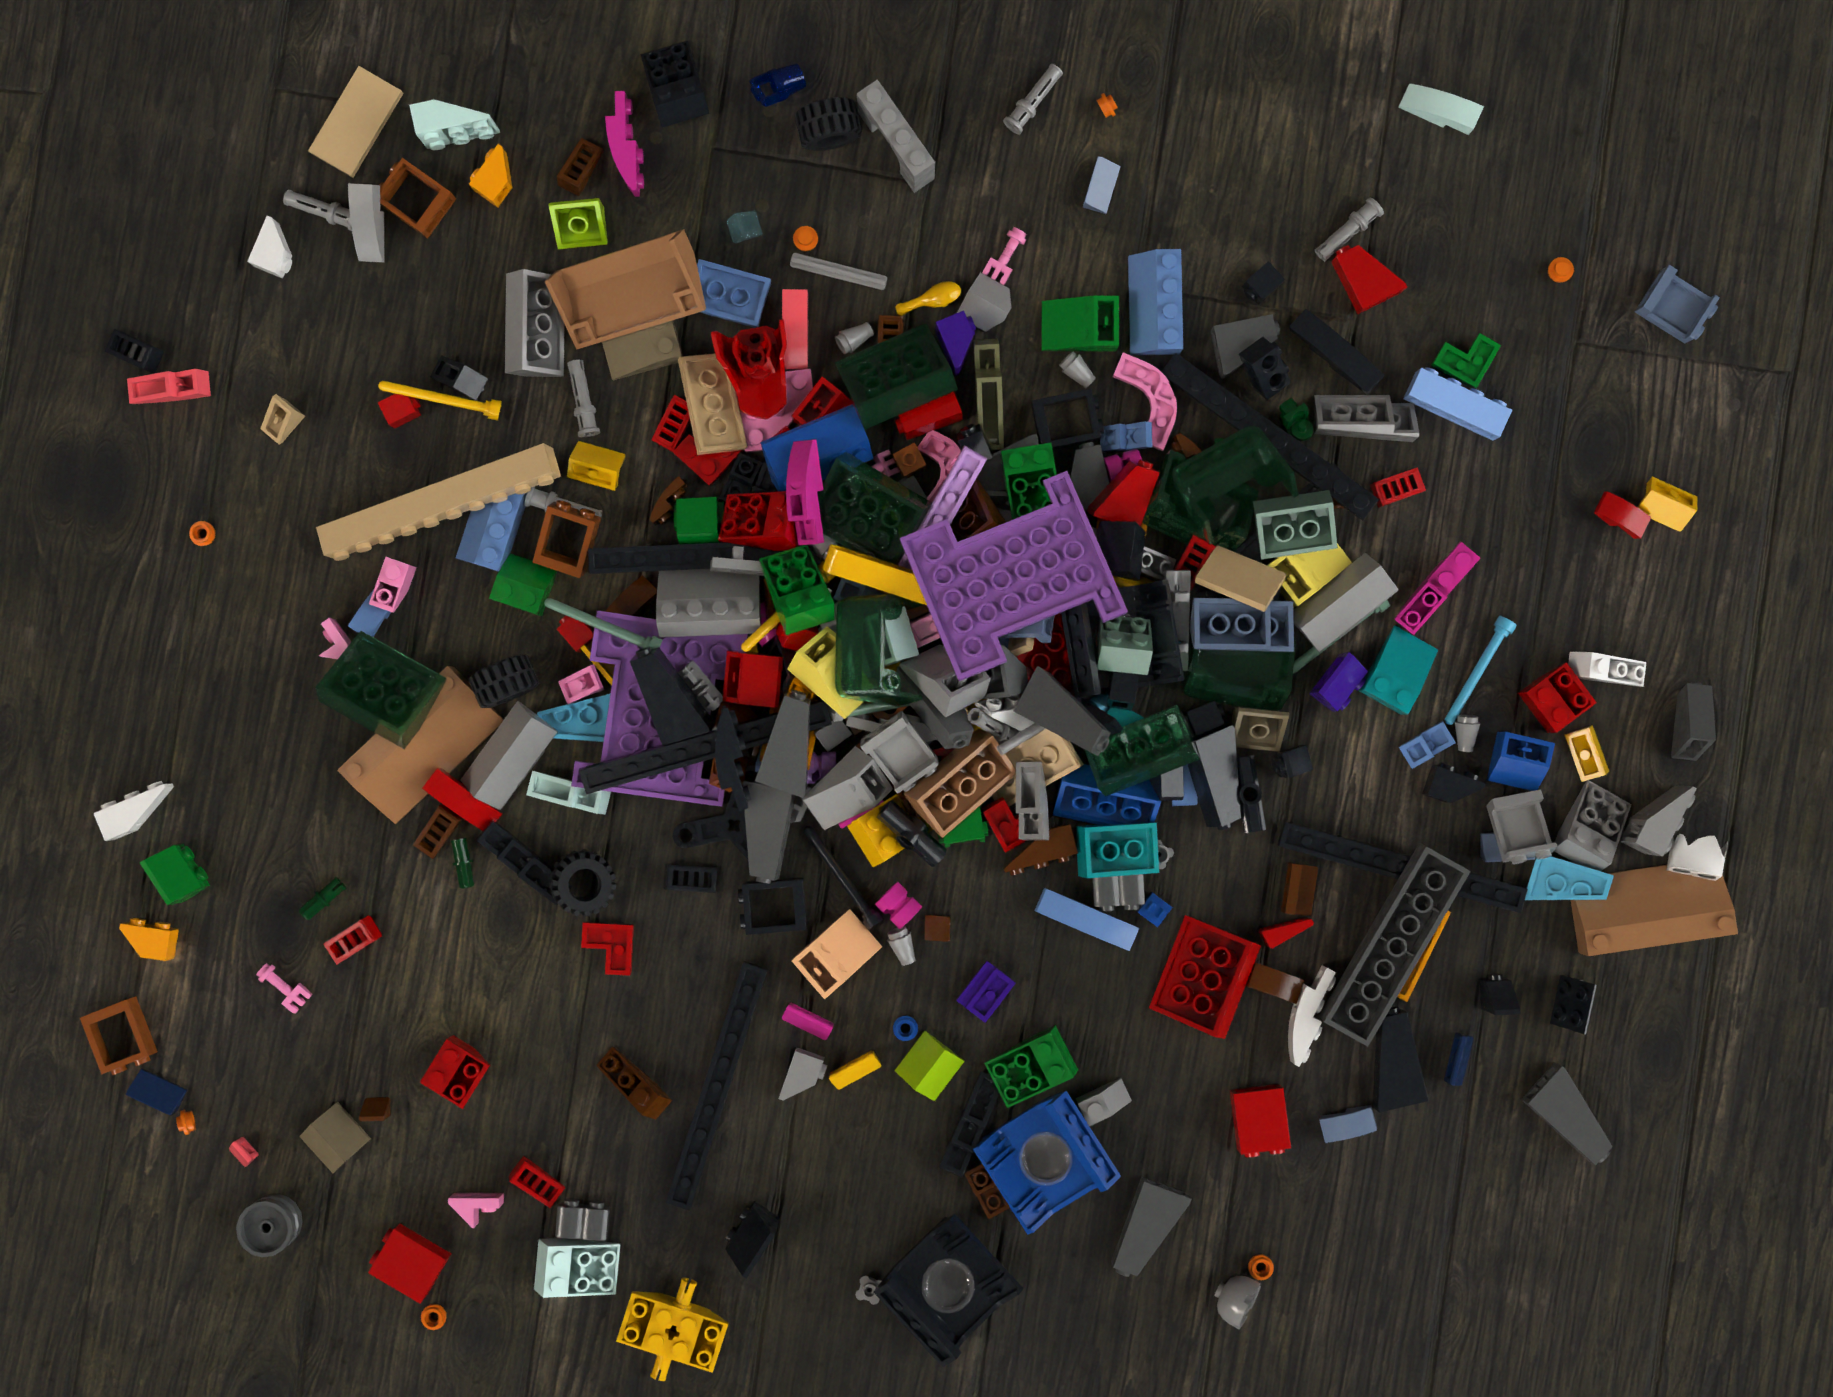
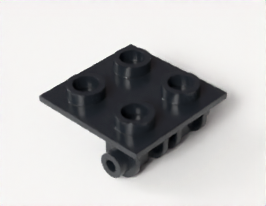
(1573, 1004)

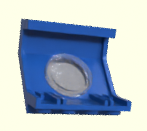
(1045, 1160)

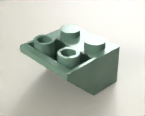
(1124, 645)

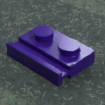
(985, 991)

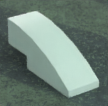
(1441, 108)
(561, 792)

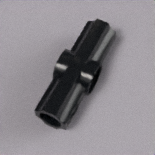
(1251, 811)
(912, 833)

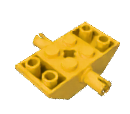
(697, 1332)

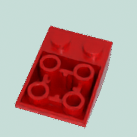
(758, 521)

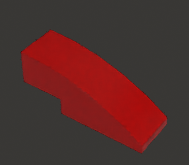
(459, 800)

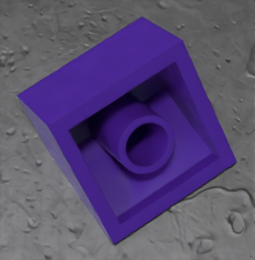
(955, 338)
(1339, 682)

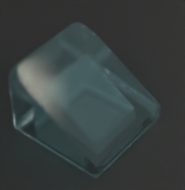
(744, 226)

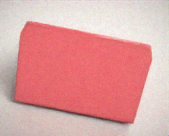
(243, 1151)

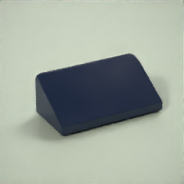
(1458, 1059)
(156, 1092)

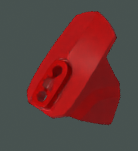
(757, 383)

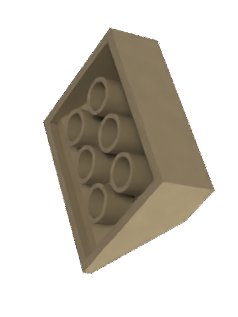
(643, 350)

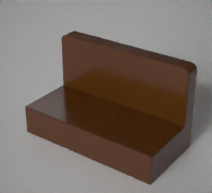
(1299, 889)

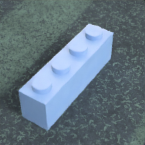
(1457, 403)

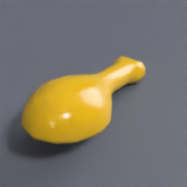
(937, 296)

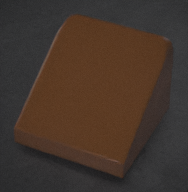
(937, 928)
(375, 1109)

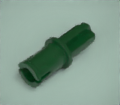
(462, 863)
(322, 899)

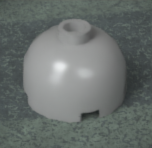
(1236, 1299)

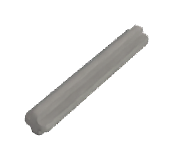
(838, 271)

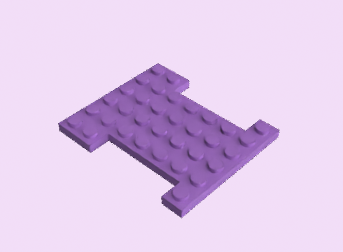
(1010, 576)
(628, 718)

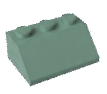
(1295, 524)

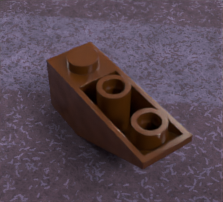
(1038, 852)
(634, 1084)

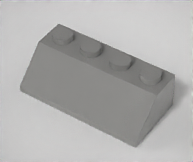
(532, 327)

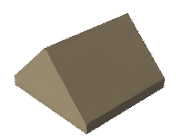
(1259, 728)
(335, 1137)

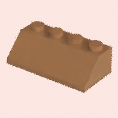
(961, 783)

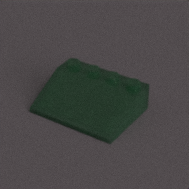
(896, 376)
(868, 509)
(380, 689)

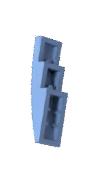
(1086, 919)

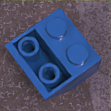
(1520, 761)

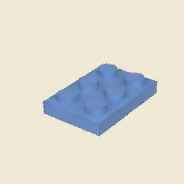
(733, 293)

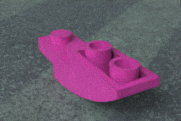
(625, 151)
(802, 486)
(1436, 588)

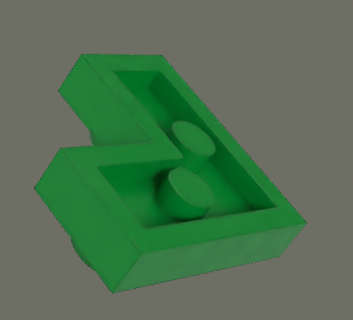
(1468, 366)

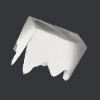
(1698, 859)

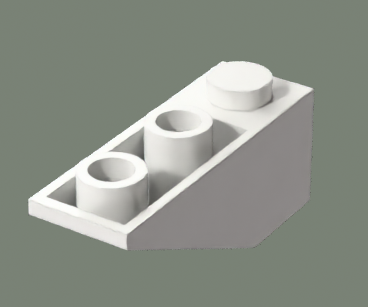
(1607, 668)
(1002, 710)
(129, 815)

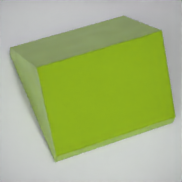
(578, 223)
(929, 1066)

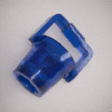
(783, 81)

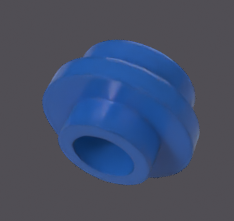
(905, 1036)

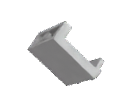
(900, 752)
(1520, 827)

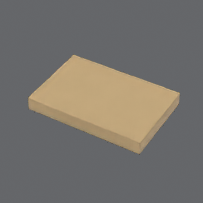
(1240, 578)

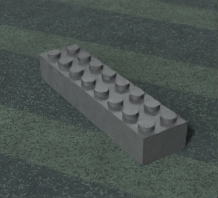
(1394, 944)

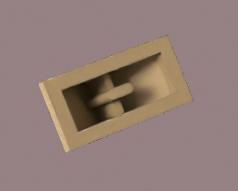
(280, 419)

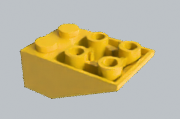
(875, 837)

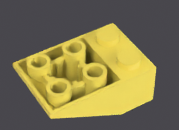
(1309, 572)
(815, 668)

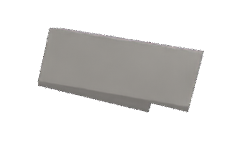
(1365, 417)
(1343, 602)
(508, 756)

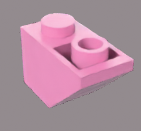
(392, 584)

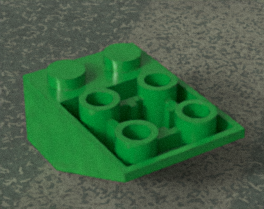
(1081, 324)
(1024, 476)
(797, 589)
(1032, 1066)

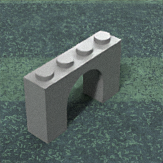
(882, 114)

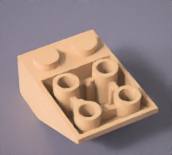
(836, 953)

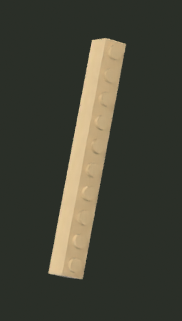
(439, 502)

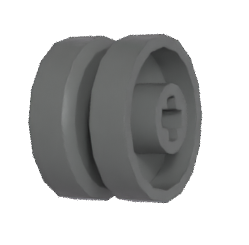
(269, 1225)

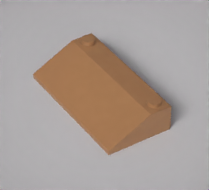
(628, 289)
(450, 733)
(1653, 910)

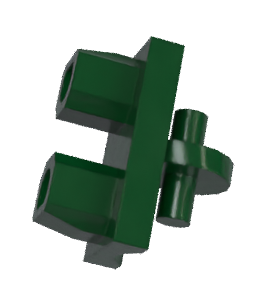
(1296, 420)

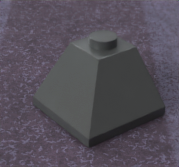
(1007, 678)

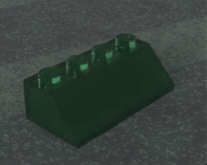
(1143, 751)

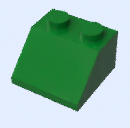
(523, 584)
(175, 874)

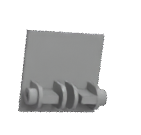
(701, 686)

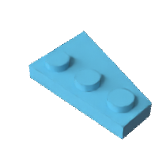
(579, 720)
(1565, 880)

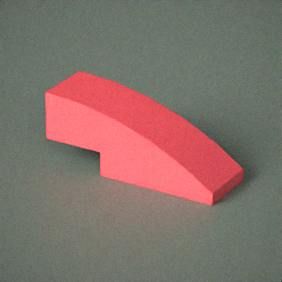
(796, 328)
(169, 386)

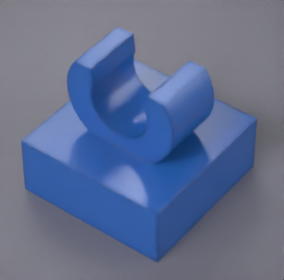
(1154, 909)

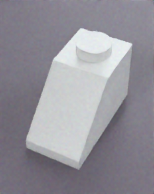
(271, 250)

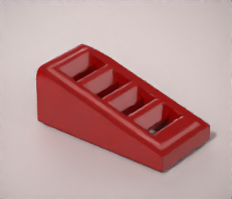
(675, 401)
(1378, 491)
(1202, 543)
(365, 929)
(1279, 933)
(525, 1163)

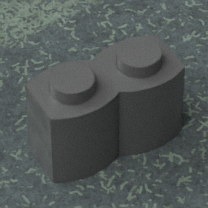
(1118, 891)
(582, 1220)

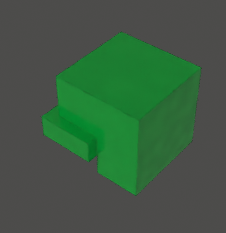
(698, 520)
(968, 830)

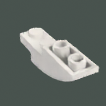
(1302, 1023)

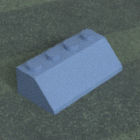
(1155, 302)
(492, 533)

